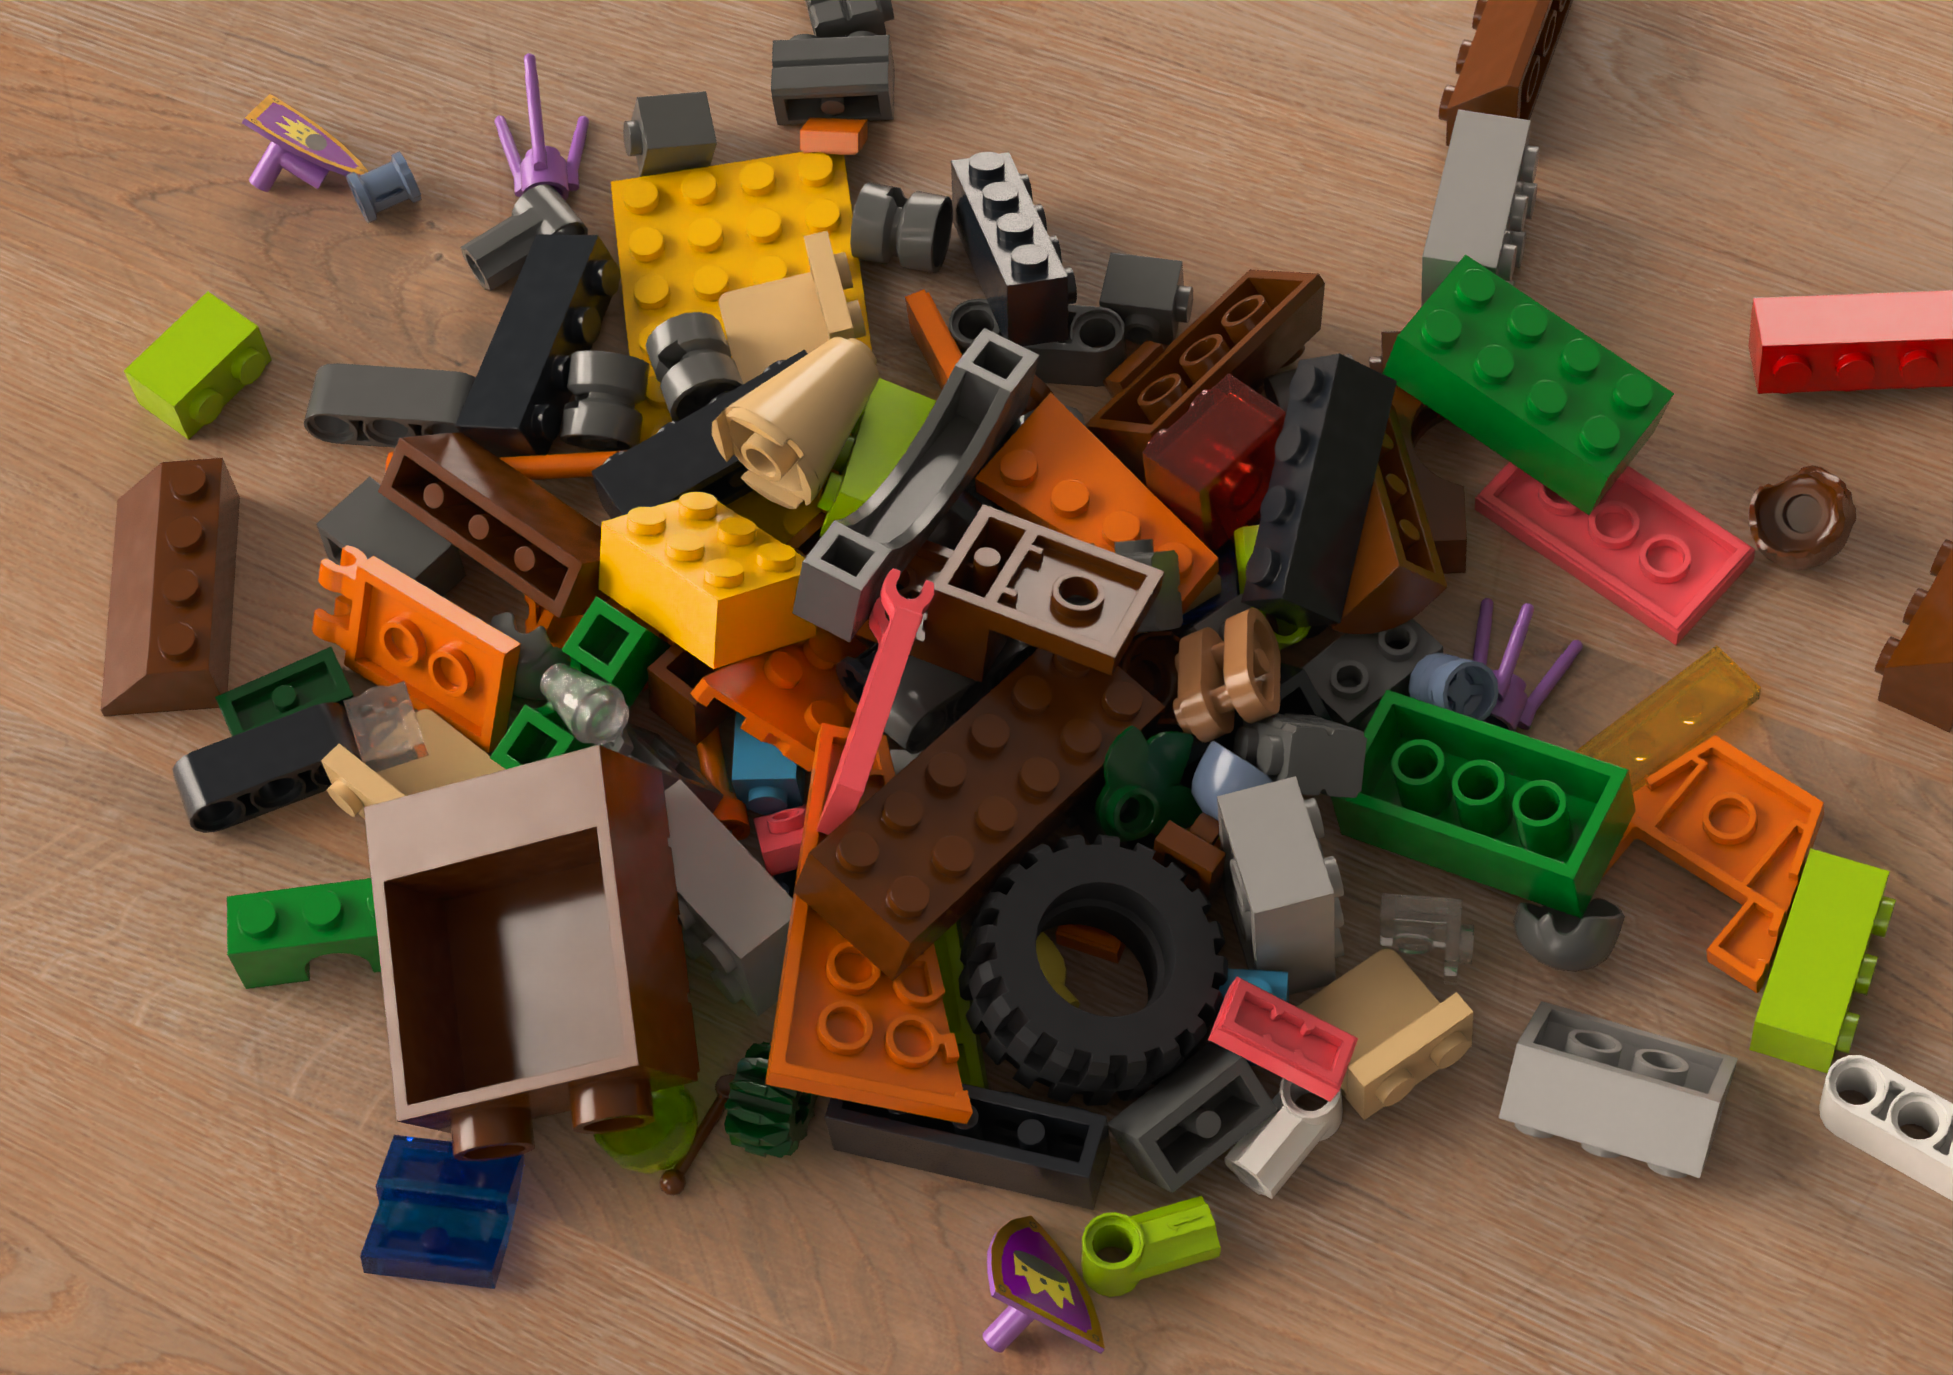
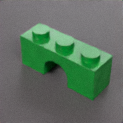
(603, 647)
(284, 929)

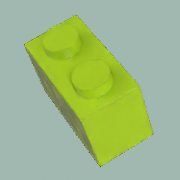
(198, 365)

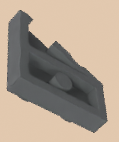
(656, 752)

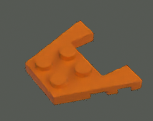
(1737, 832)

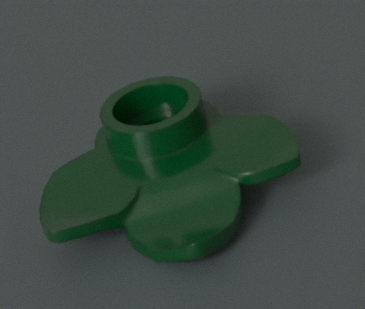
(1150, 779)

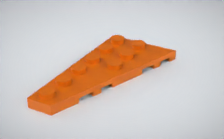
(842, 1020)

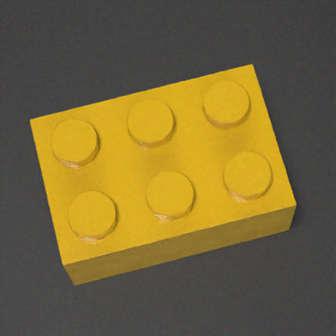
(704, 578)

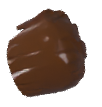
(1802, 518)

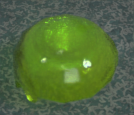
(661, 1142)

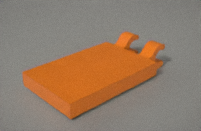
(413, 635)

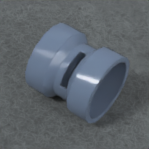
(1455, 685)

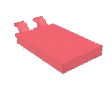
(894, 646)

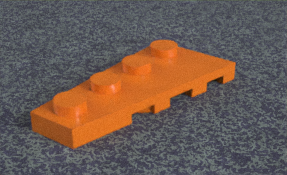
(1076, 486)

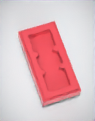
(781, 839)
(1283, 1039)

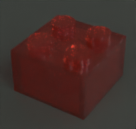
(1216, 461)

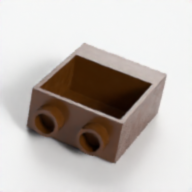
(531, 951)

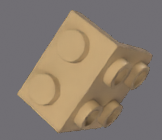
(791, 313)
(449, 761)
(1398, 1028)

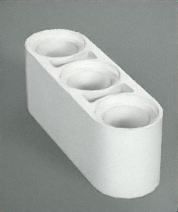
(1877, 1124)

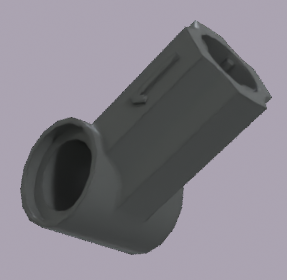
(504, 248)

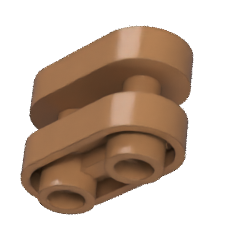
(1227, 676)

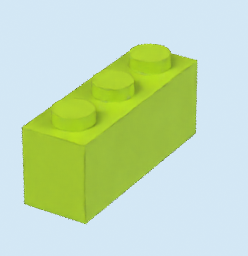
(873, 449)
(1823, 962)

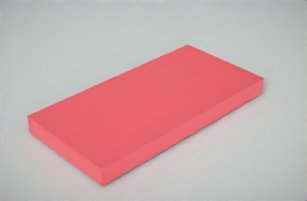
(1633, 549)

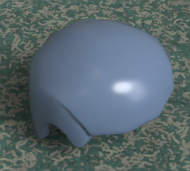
(1220, 774)

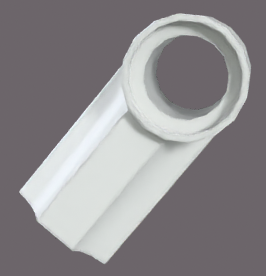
(1282, 1141)

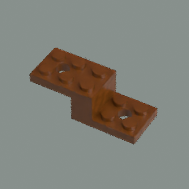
(1013, 583)

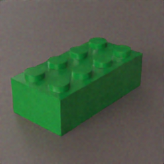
(1527, 384)
(1487, 803)

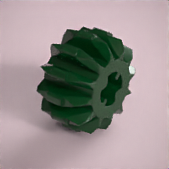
(765, 1116)

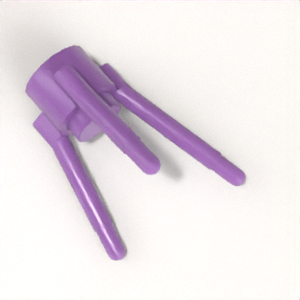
(541, 162)
(1513, 705)

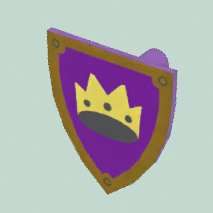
(296, 146)
(1039, 1284)

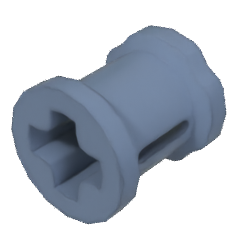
(383, 187)

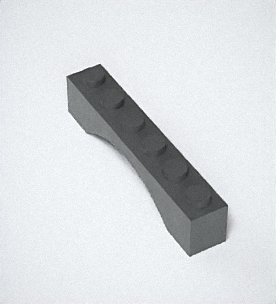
(962, 430)

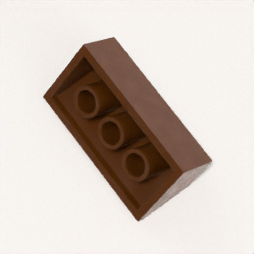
(1505, 60)
(1245, 333)
(172, 590)
(1920, 665)

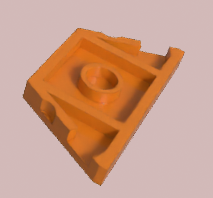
(787, 693)

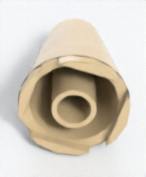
(798, 421)

